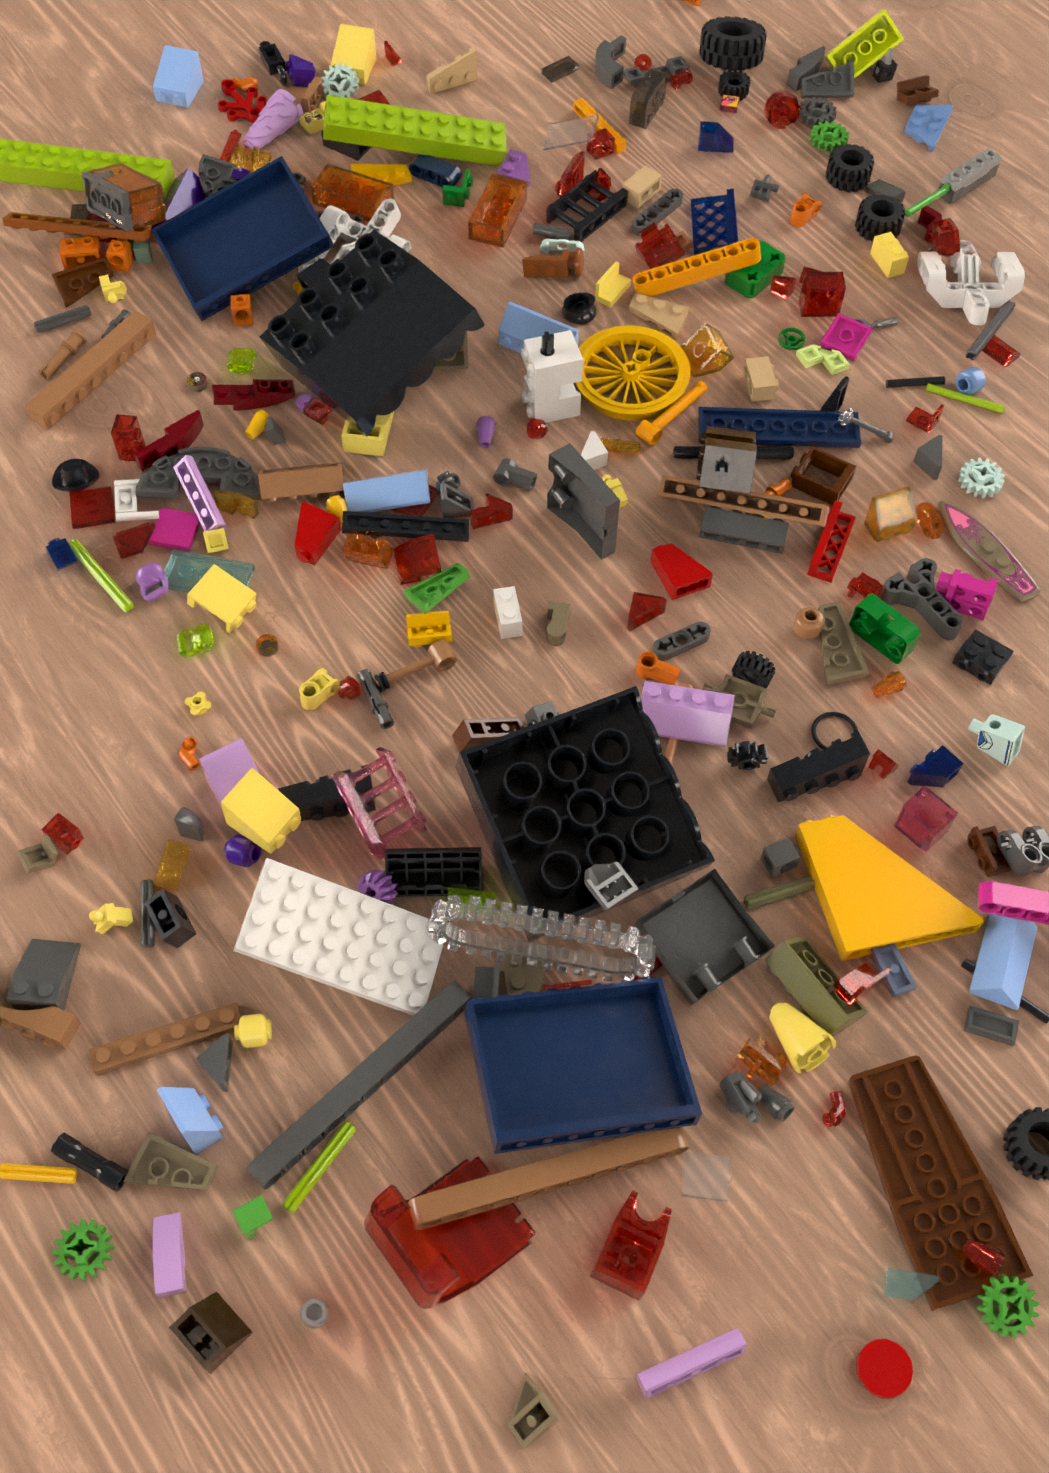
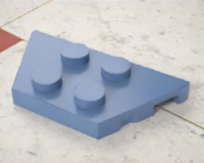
(928, 123)

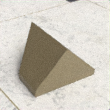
(531, 1413)

